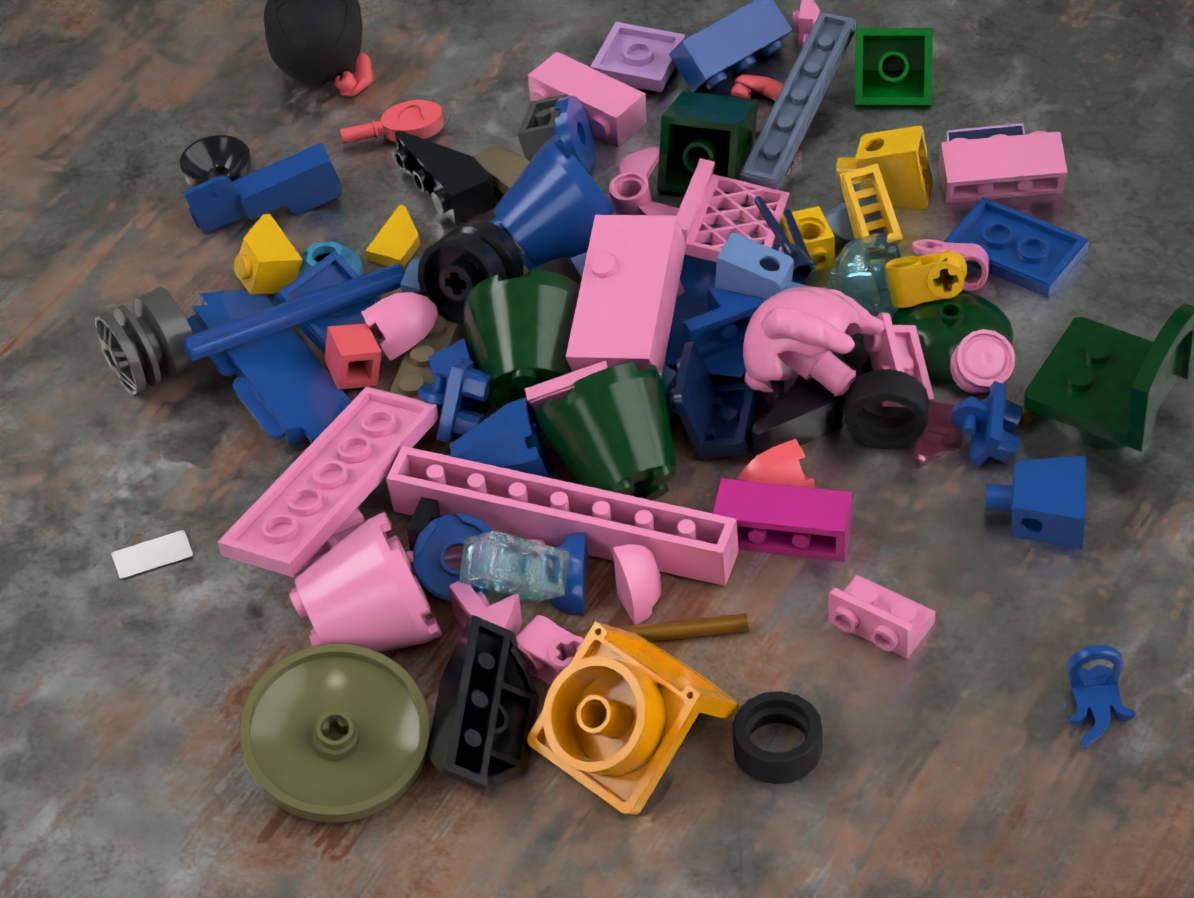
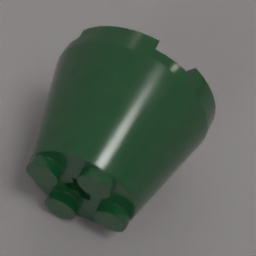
(520, 331)
(614, 431)

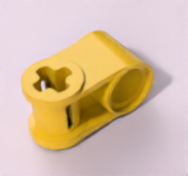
(919, 278)

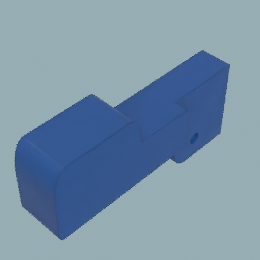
(296, 181)

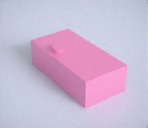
(627, 292)

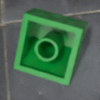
(893, 66)

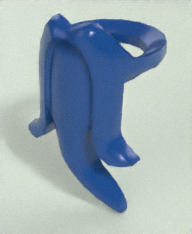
(1096, 690)

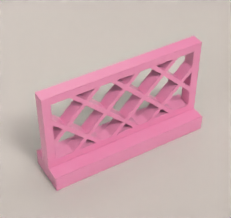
(700, 212)

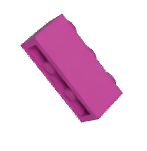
(787, 518)

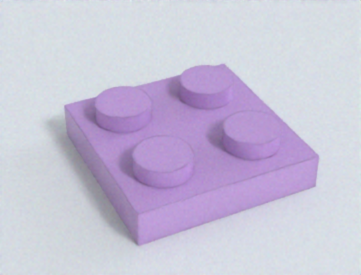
(638, 56)

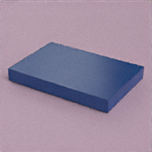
(1020, 246)

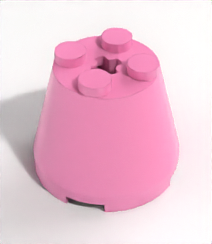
(365, 593)

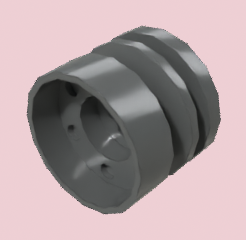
(140, 343)

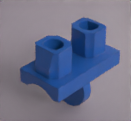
(462, 383)
(985, 424)

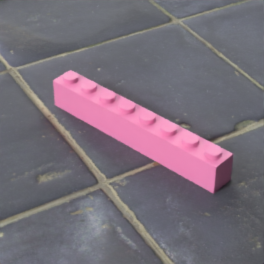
(549, 509)

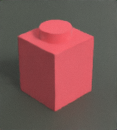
(352, 356)

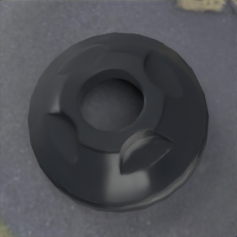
(215, 156)

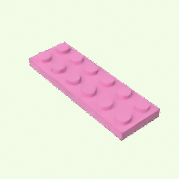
(327, 481)

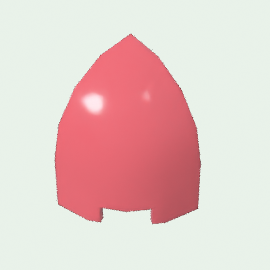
(778, 466)

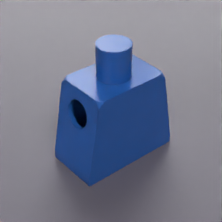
(1044, 500)

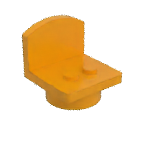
(622, 715)

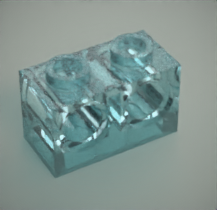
(514, 566)

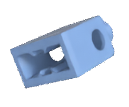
(753, 268)

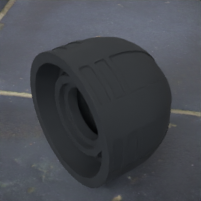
(313, 37)

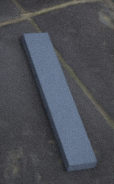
(798, 100)

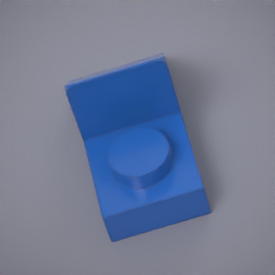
(723, 323)

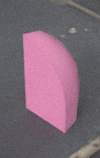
(401, 321)
(637, 580)

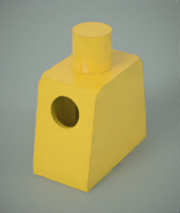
(902, 163)

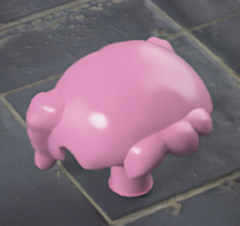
(797, 336)

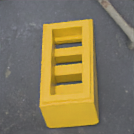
(883, 206)

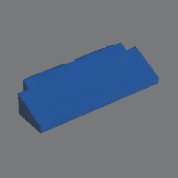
(276, 373)

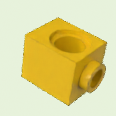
(816, 235)

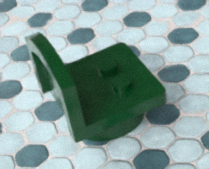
(1111, 383)

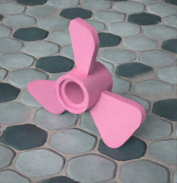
(631, 189)

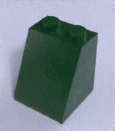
(708, 129)

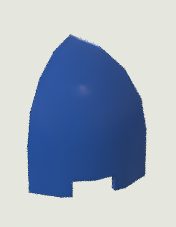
(576, 582)

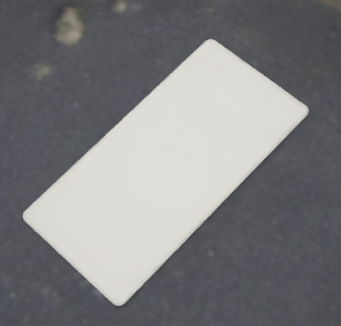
(152, 554)

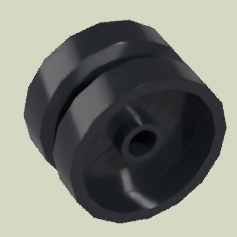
(462, 261)

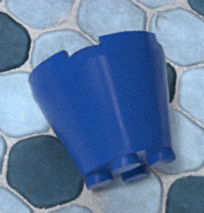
(551, 206)

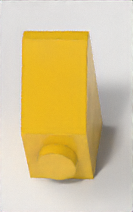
(266, 258)

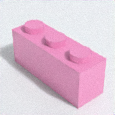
(611, 106)
(1002, 167)

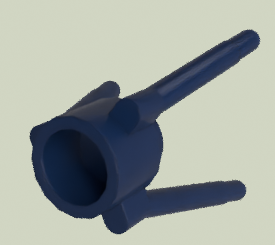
(803, 262)

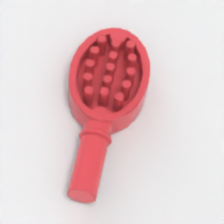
(413, 117)

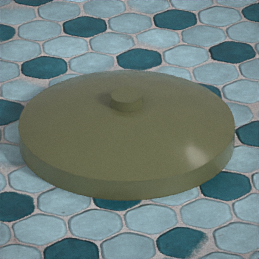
(334, 732)

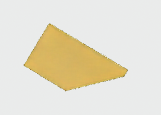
(395, 241)

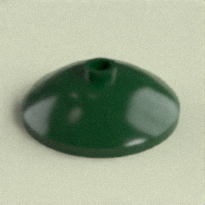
(946, 323)

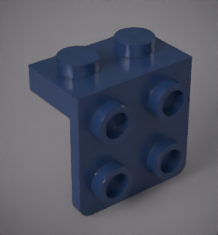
(713, 417)

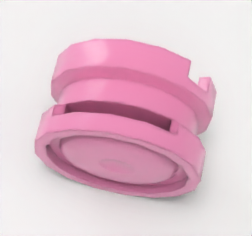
(981, 360)

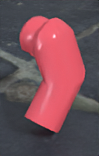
(359, 80)
(758, 84)

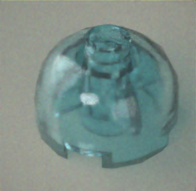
(862, 275)

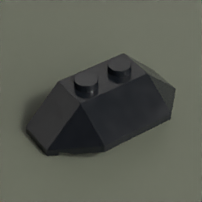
(484, 709)

